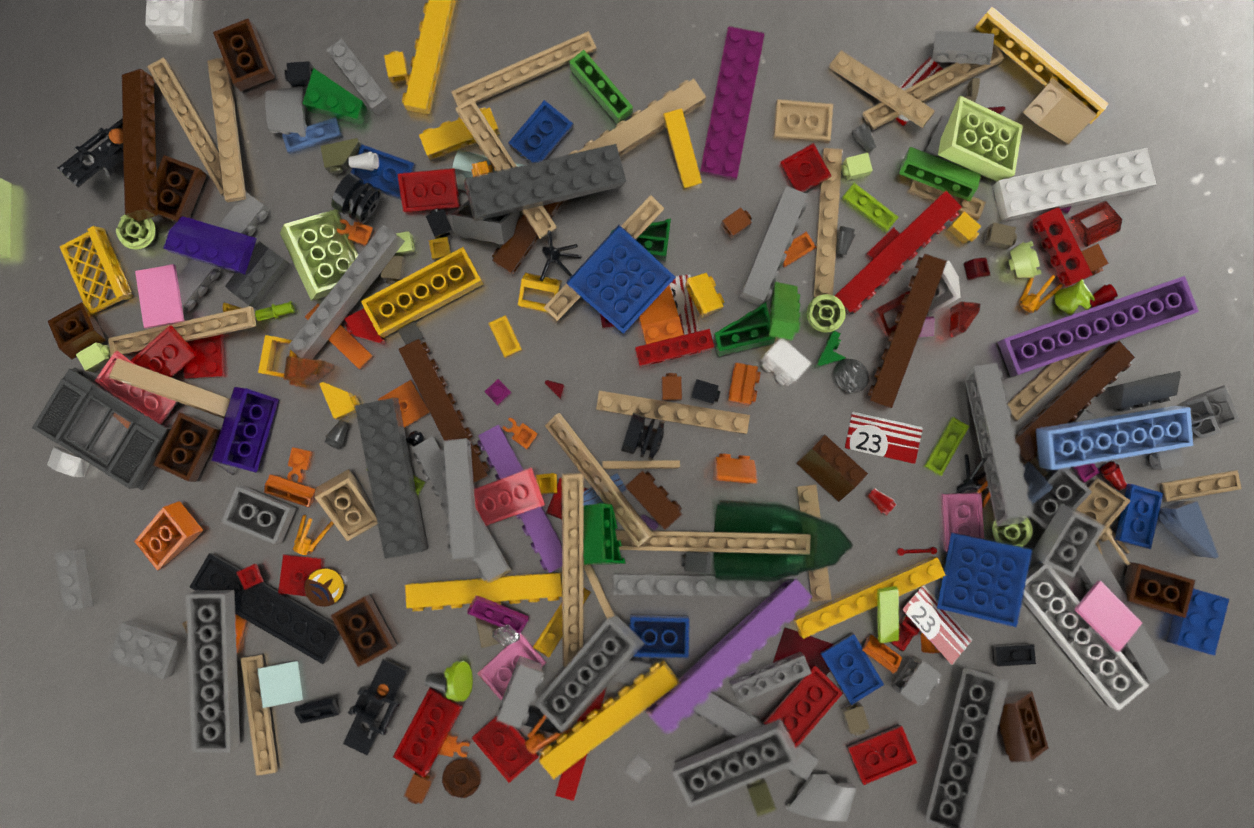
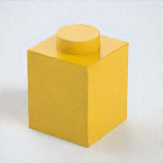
(396, 66)
(964, 228)

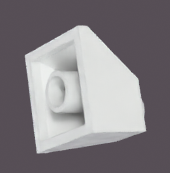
(947, 290)

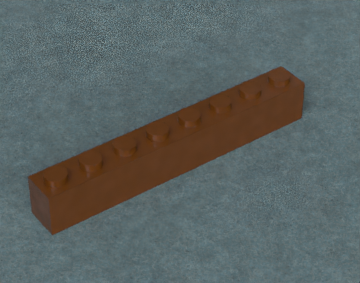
(139, 145)
(908, 330)
(1075, 396)
(440, 402)

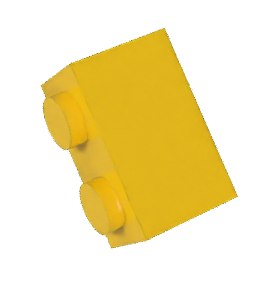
(704, 295)

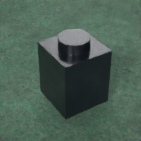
(298, 73)
(439, 223)
(705, 392)

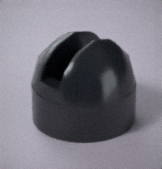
(415, 438)

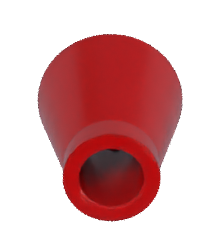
(1104, 295)
(1113, 473)
(882, 501)

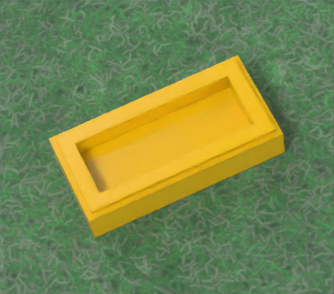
(505, 336)

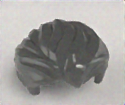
(851, 375)

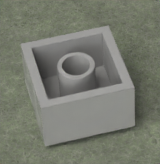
(917, 681)

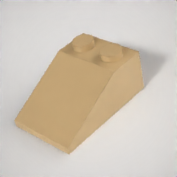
(1059, 112)
(346, 504)

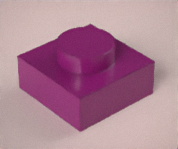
(498, 392)

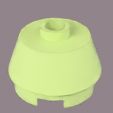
(136, 233)
(1024, 261)
(826, 313)
(1013, 534)

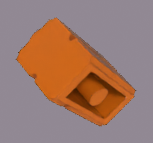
(743, 384)

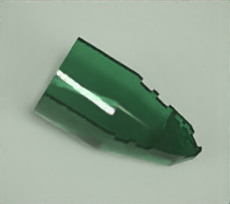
(826, 541)

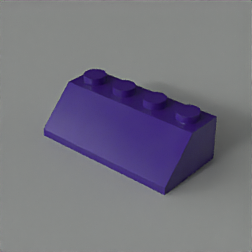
(210, 244)
(245, 429)

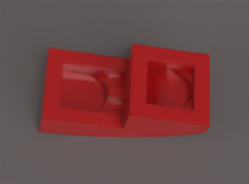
(907, 631)

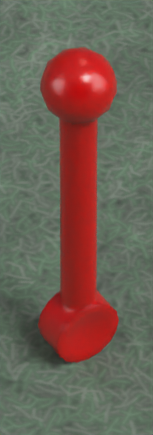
(900, 551)

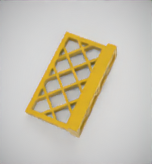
(108, 261)

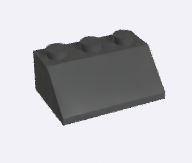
(494, 229)
(261, 275)
(1144, 391)

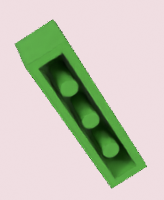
(600, 87)
(940, 174)
(784, 311)

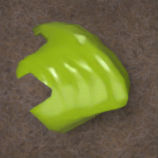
(1073, 296)

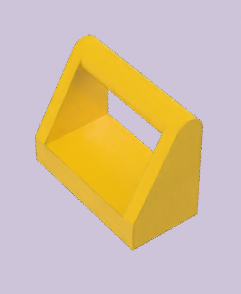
(533, 281)
(268, 355)

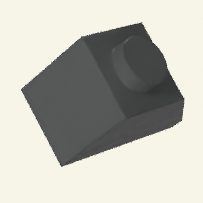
(696, 562)

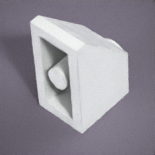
(67, 463)

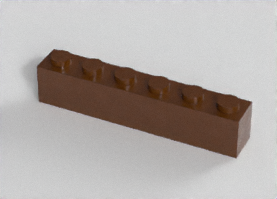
(516, 249)

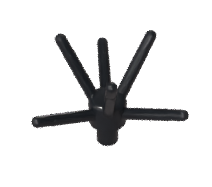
(553, 254)
(971, 482)

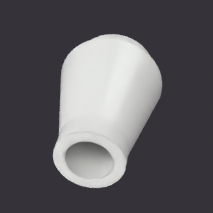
(365, 161)

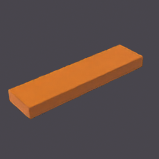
(347, 345)

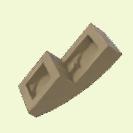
(972, 89)

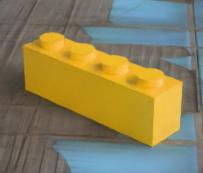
(452, 136)

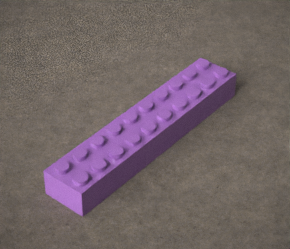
(1097, 326)
(728, 655)

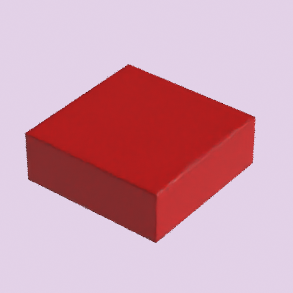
(250, 576)

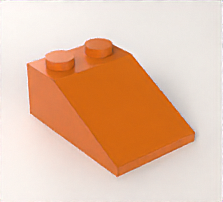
(661, 319)
(734, 470)
(168, 534)

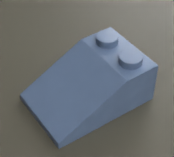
(1189, 526)

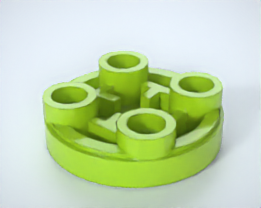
(459, 681)

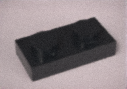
(1014, 655)
(316, 710)
(534, 717)

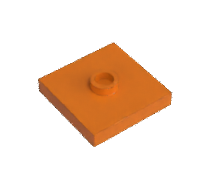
(410, 401)

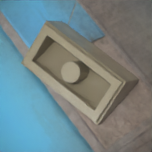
(485, 632)

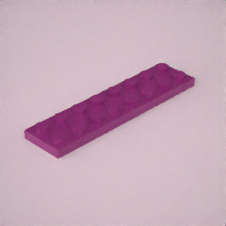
(732, 103)

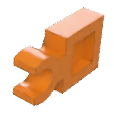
(357, 233)
(522, 434)
(299, 460)
(451, 746)

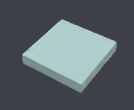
(280, 684)

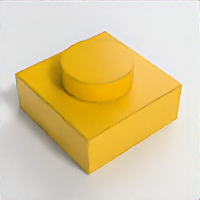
(439, 247)
(547, 483)

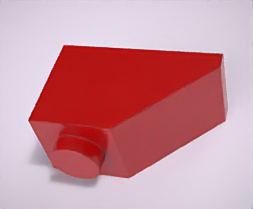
(362, 327)

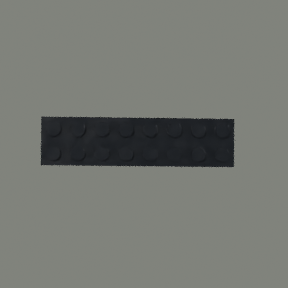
(270, 610)

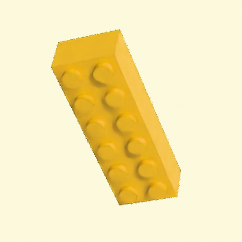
(422, 292)

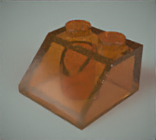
(305, 371)

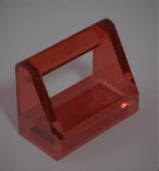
(1101, 230)
(878, 313)
(961, 317)

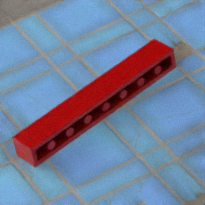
(898, 251)

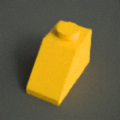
(339, 401)

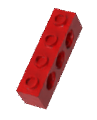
(1071, 250)
(674, 348)

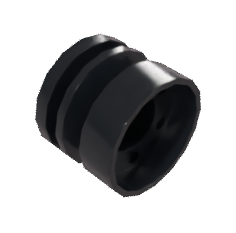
(356, 198)
(643, 436)

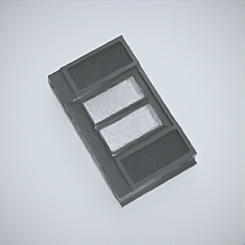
(102, 430)

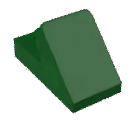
(827, 355)

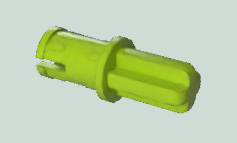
(274, 311)

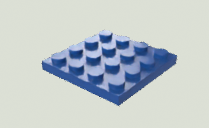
(620, 279)
(984, 579)

